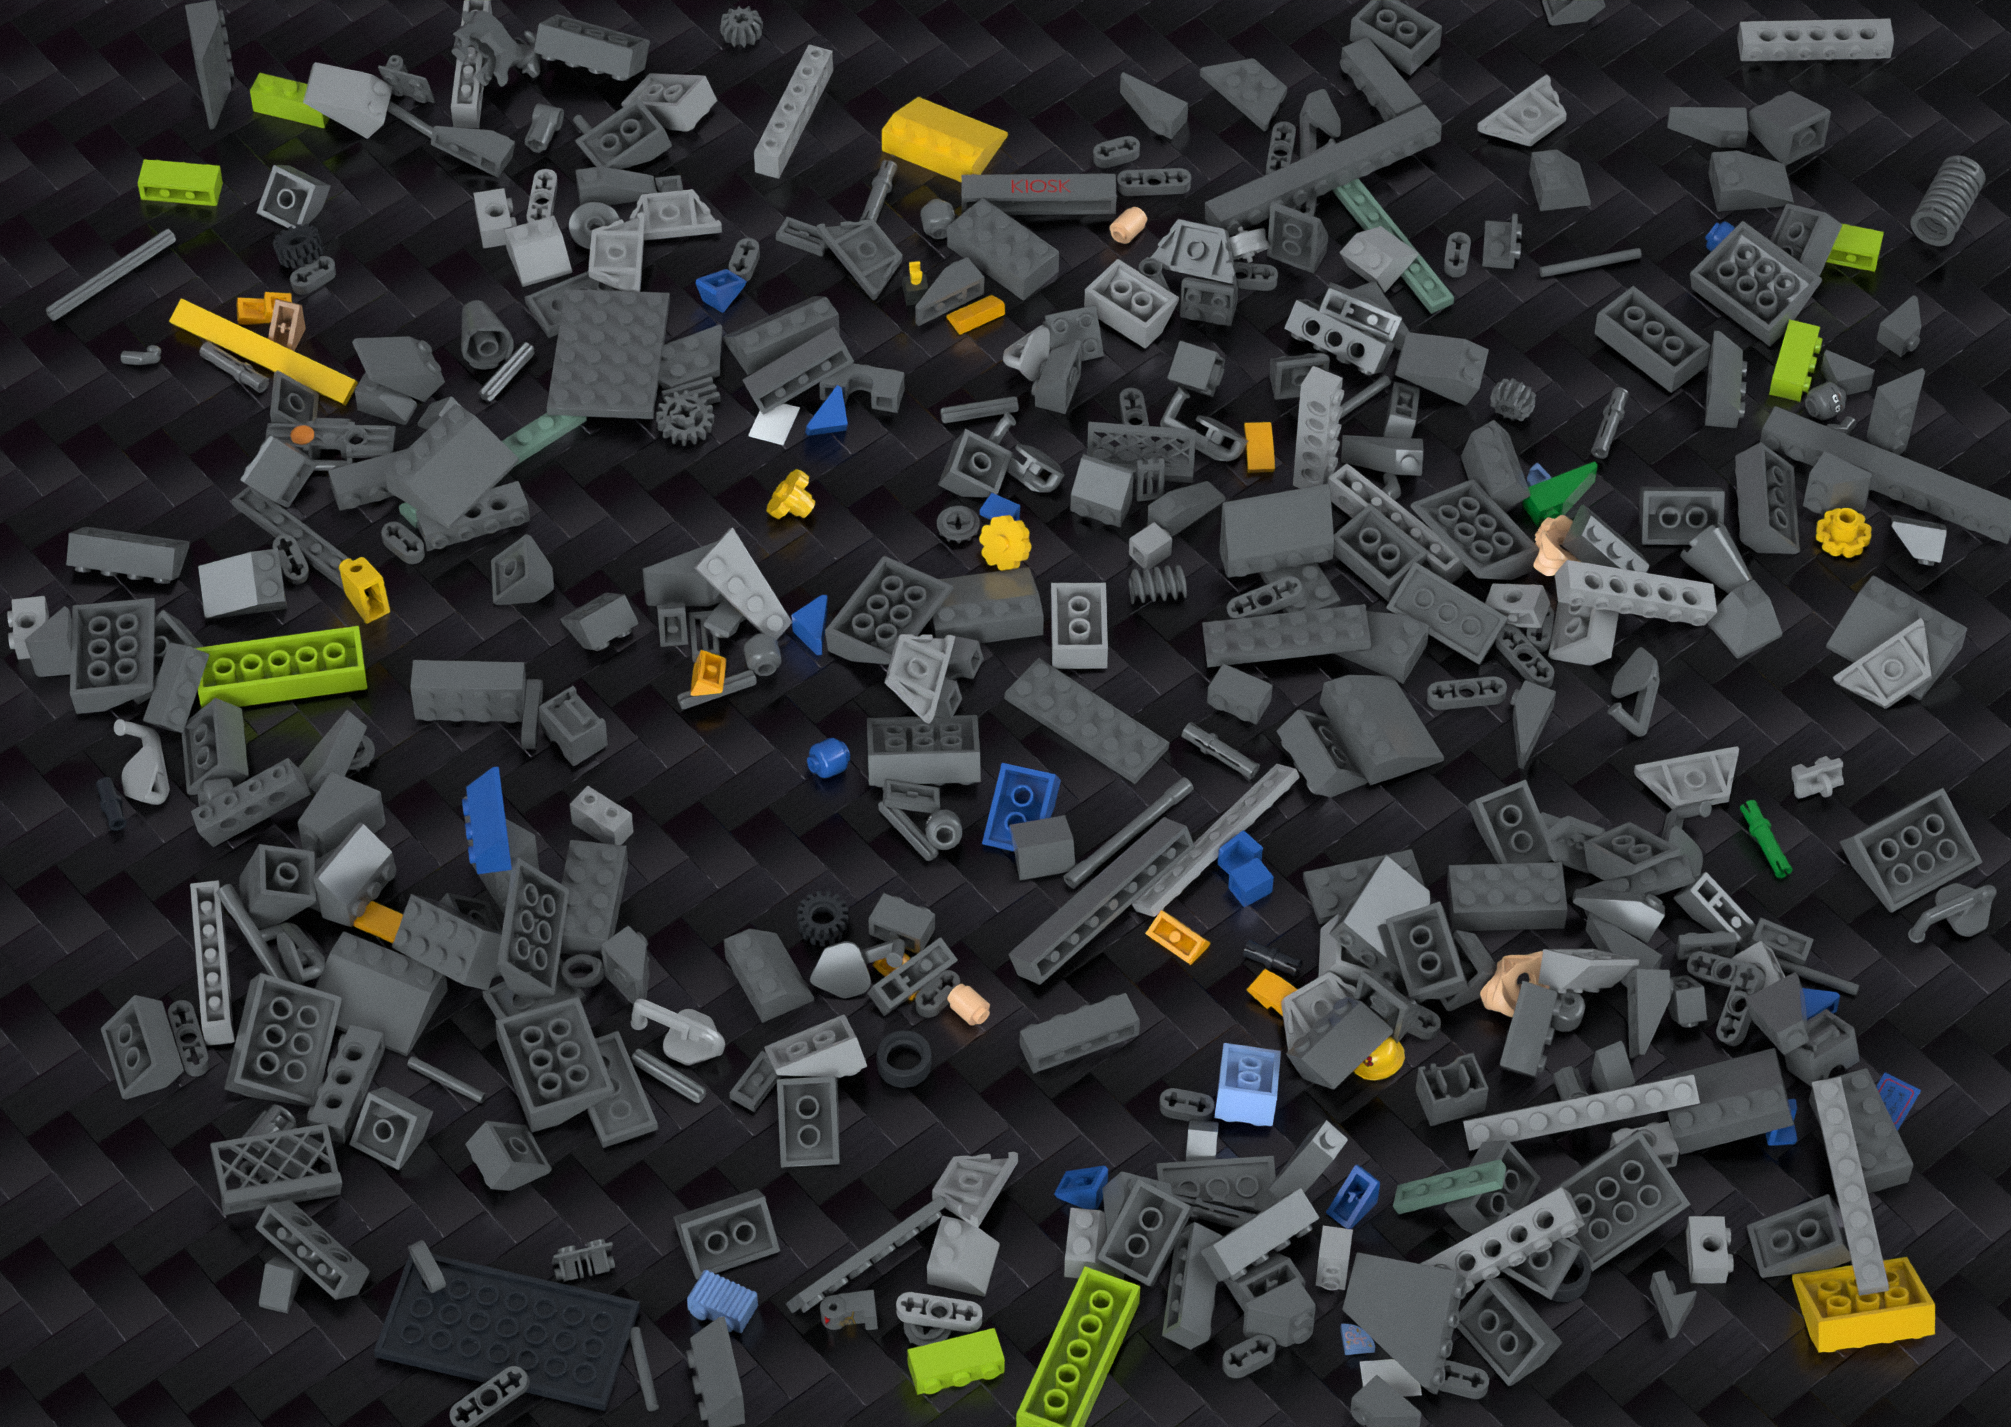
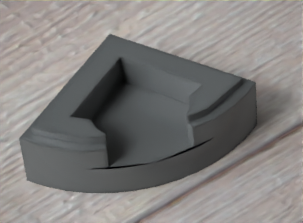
(669, 183)

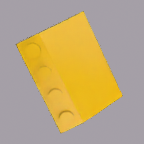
(941, 139)
(1843, 1319)

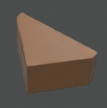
(287, 324)

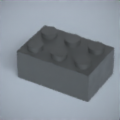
(1398, 33)

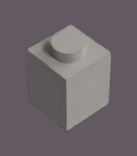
(1150, 546)

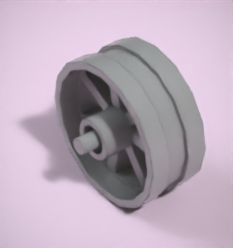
(1249, 243)

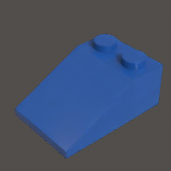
(1019, 798)

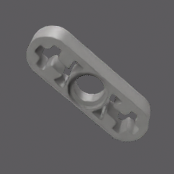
(539, 192)
(946, 1322)

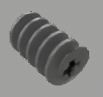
(1157, 583)

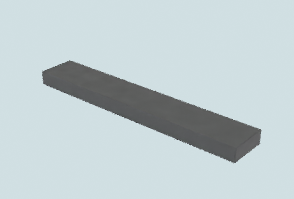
(279, 521)

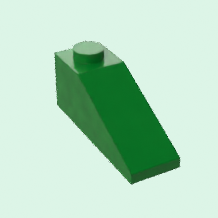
(1559, 493)

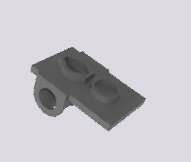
(272, 1122)

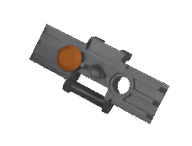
(335, 434)

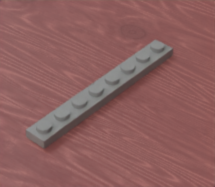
(1207, 847)
(1583, 1111)
(1850, 1186)

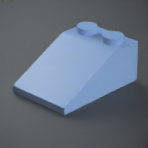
(1248, 1084)

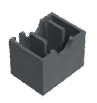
(1196, 369)
(573, 726)
(1829, 1046)
(1447, 1093)

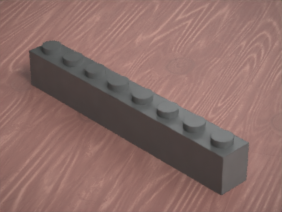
(1101, 900)

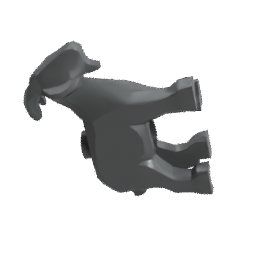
(496, 46)

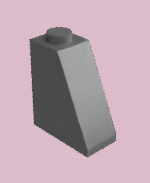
(1781, 1013)

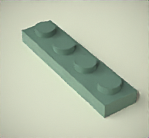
(1449, 1186)

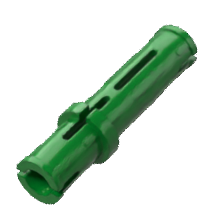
(1762, 831)

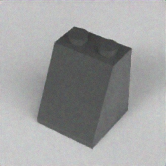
(1789, 126)
(336, 812)
(277, 884)

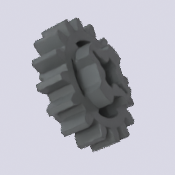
(685, 417)

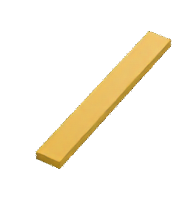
(263, 351)

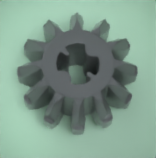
(741, 26)
(1513, 399)

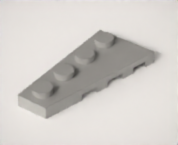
(739, 580)

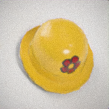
(1383, 1061)

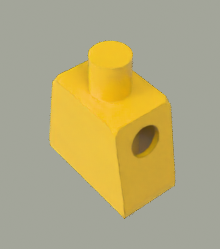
(361, 577)

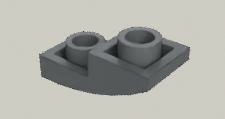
(724, 620)

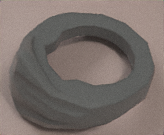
(591, 979)

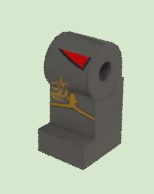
(849, 1309)

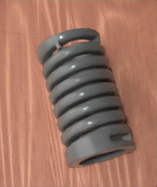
(1948, 200)

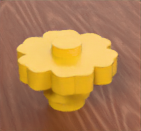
(791, 497)
(1843, 532)
(1005, 542)

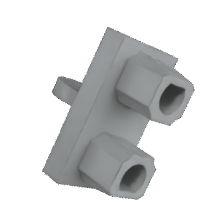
(1818, 778)

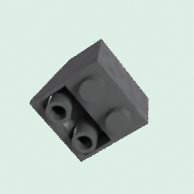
(1208, 301)
(279, 471)
(1263, 1278)

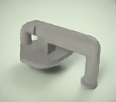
(1032, 349)
(146, 767)
(690, 1036)

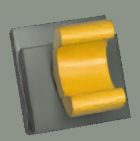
(914, 285)

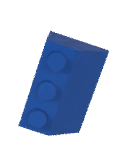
(487, 824)

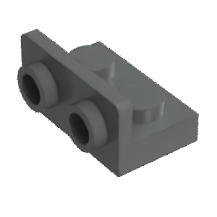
(1500, 243)

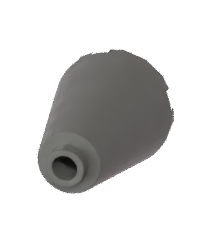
(484, 336)
(1717, 558)

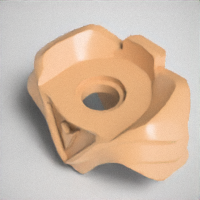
(1548, 540)
(1502, 990)

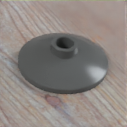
(587, 217)

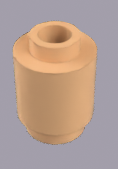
(1128, 225)
(969, 1004)

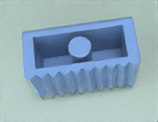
(719, 1297)

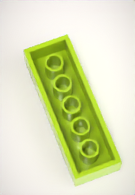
(284, 668)
(1080, 1352)

